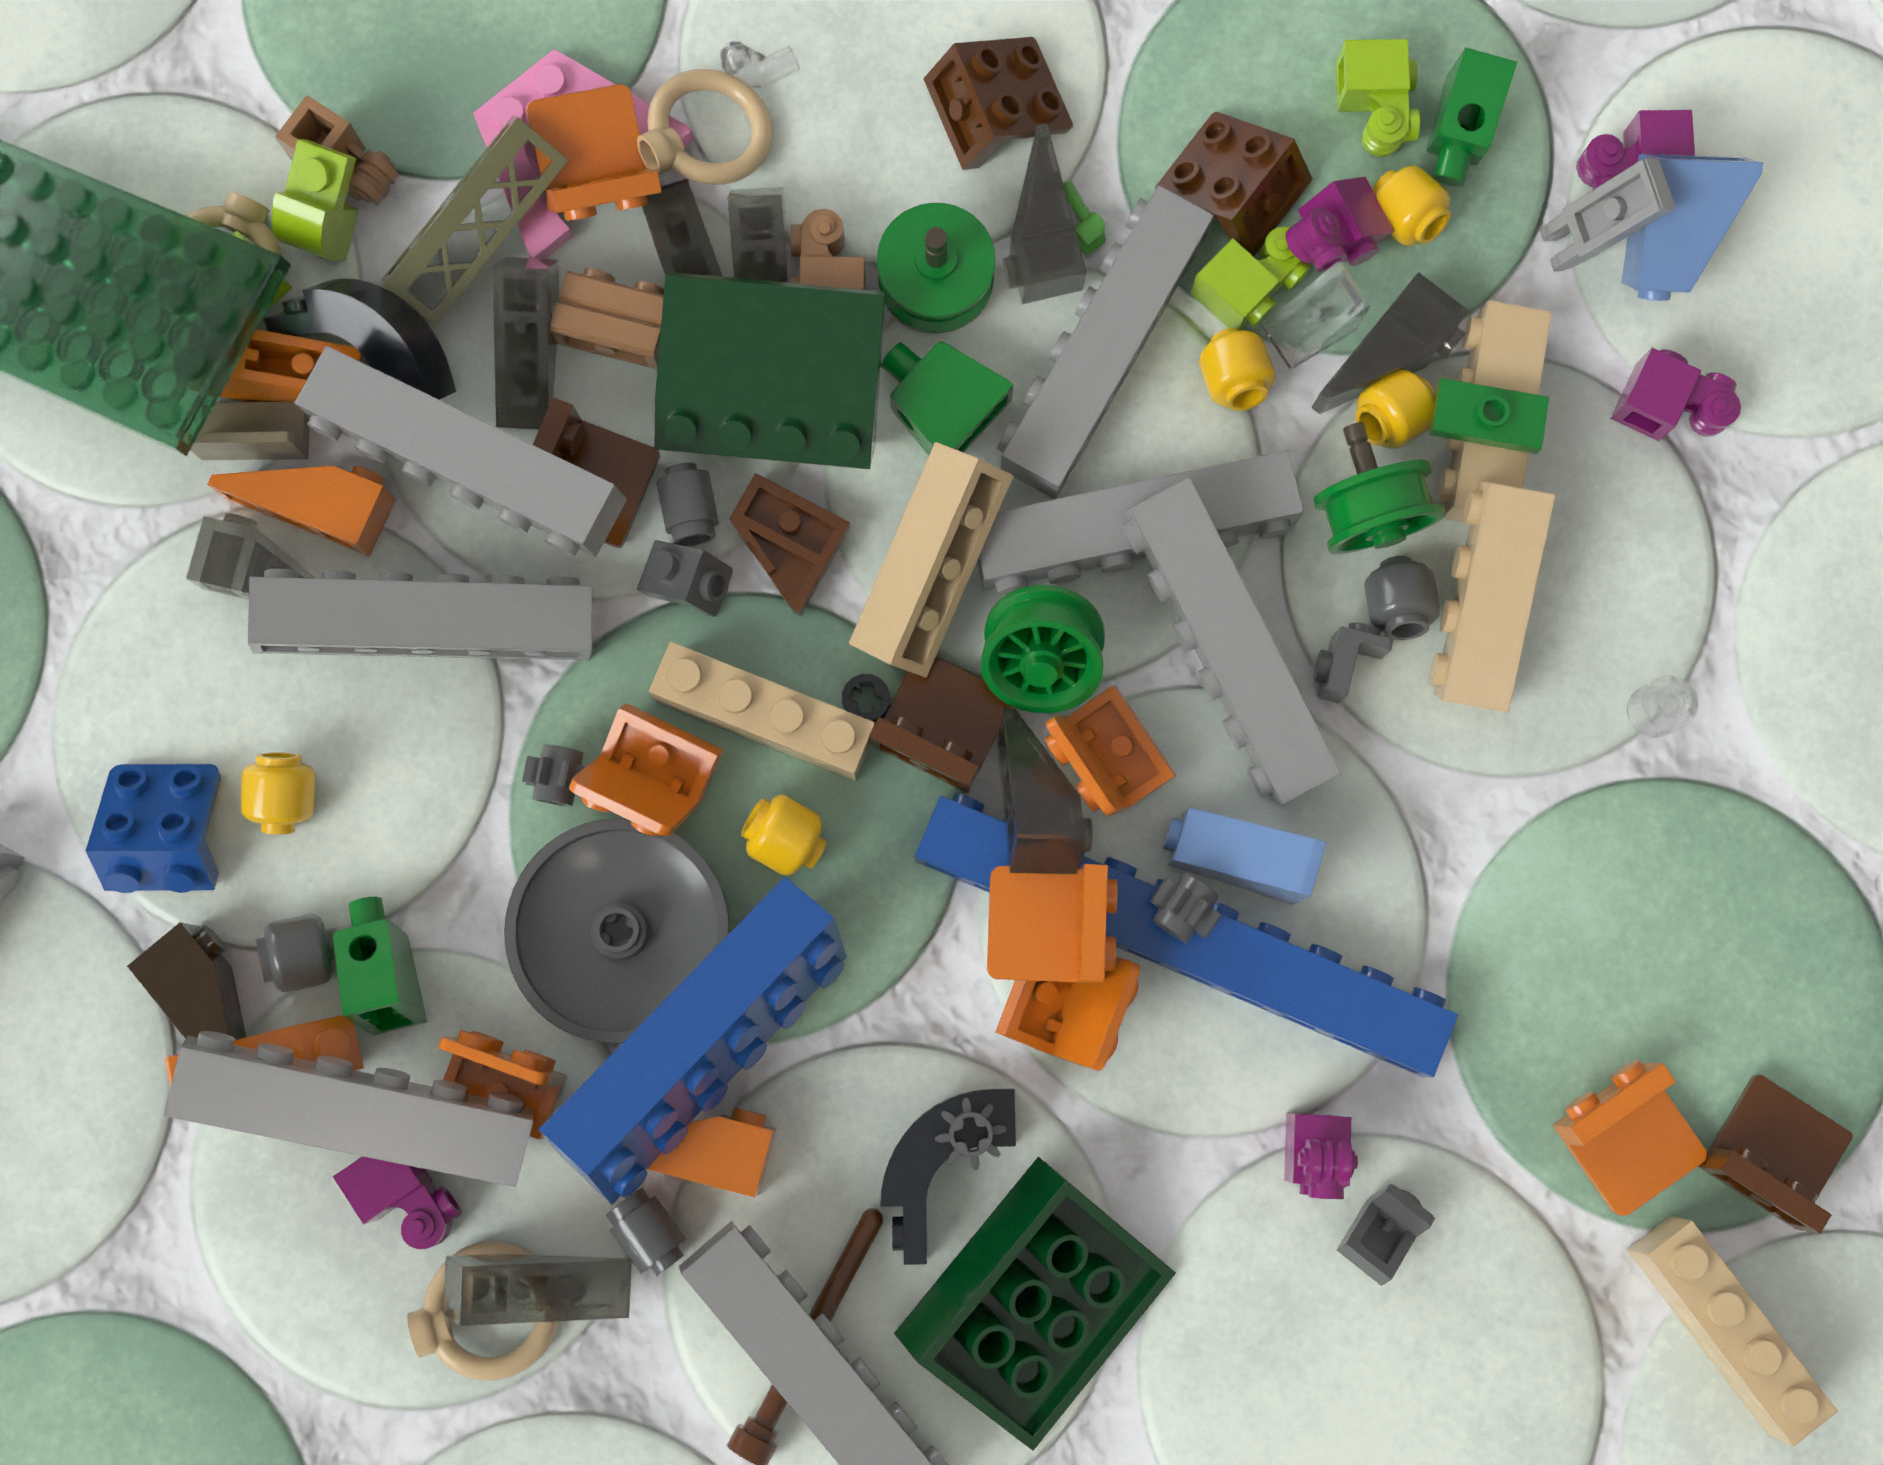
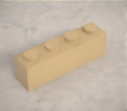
(1508, 354)
(930, 559)
(1492, 595)
(762, 711)
(1732, 1330)

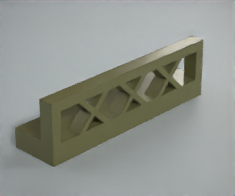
(456, 208)

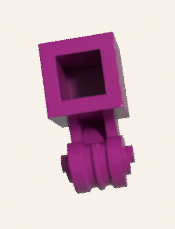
(1648, 133)
(1339, 225)
(1667, 386)
(1319, 1154)
(380, 1186)

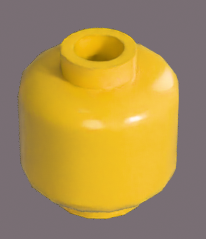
(1413, 205)
(1237, 369)
(1396, 409)
(278, 792)
(783, 835)

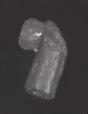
(755, 67)

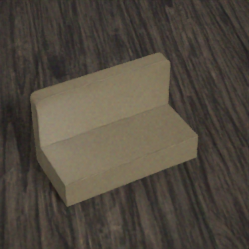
(254, 432)

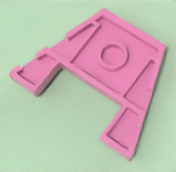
(551, 76)

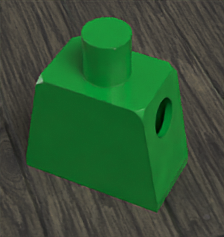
(1471, 100)
(944, 395)
(376, 971)

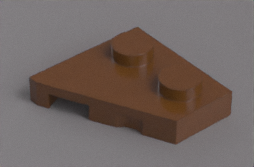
(788, 538)

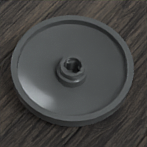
(610, 926)

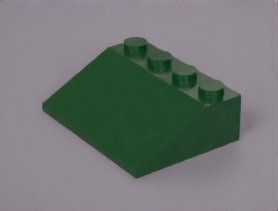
(769, 370)
(1033, 1304)

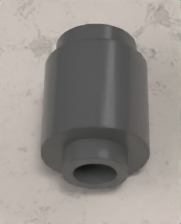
(688, 504)
(646, 1232)

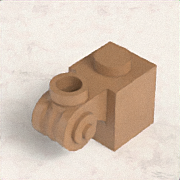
(320, 125)
(817, 244)

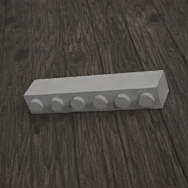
(1105, 341)
(460, 452)
(1087, 532)
(419, 616)
(1231, 642)
(349, 1109)
(800, 1353)

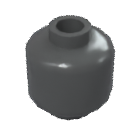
(1402, 598)
(297, 952)

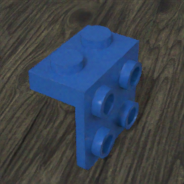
(155, 828)

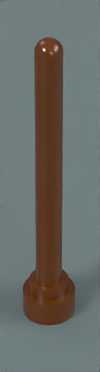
(756, 1437)

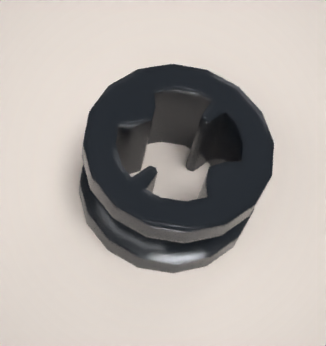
(880, 691)

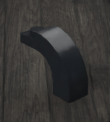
(377, 325)
(920, 1156)

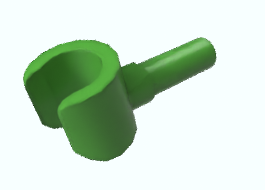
(1091, 226)

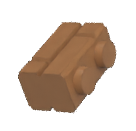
(609, 317)

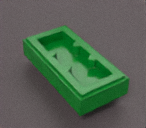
(1489, 416)

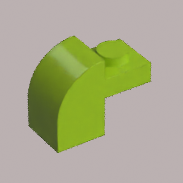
(313, 206)

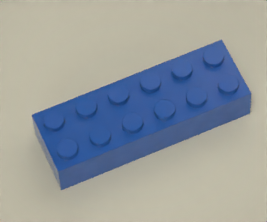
(697, 1042)

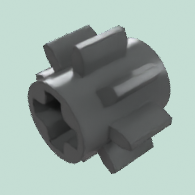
(553, 774)
(1185, 908)
(984, 1143)

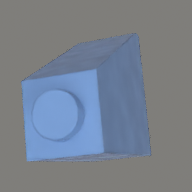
(1678, 246)
(1245, 854)

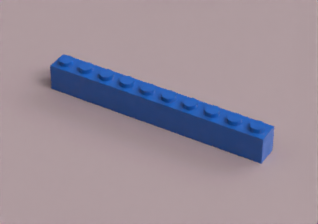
(1233, 959)

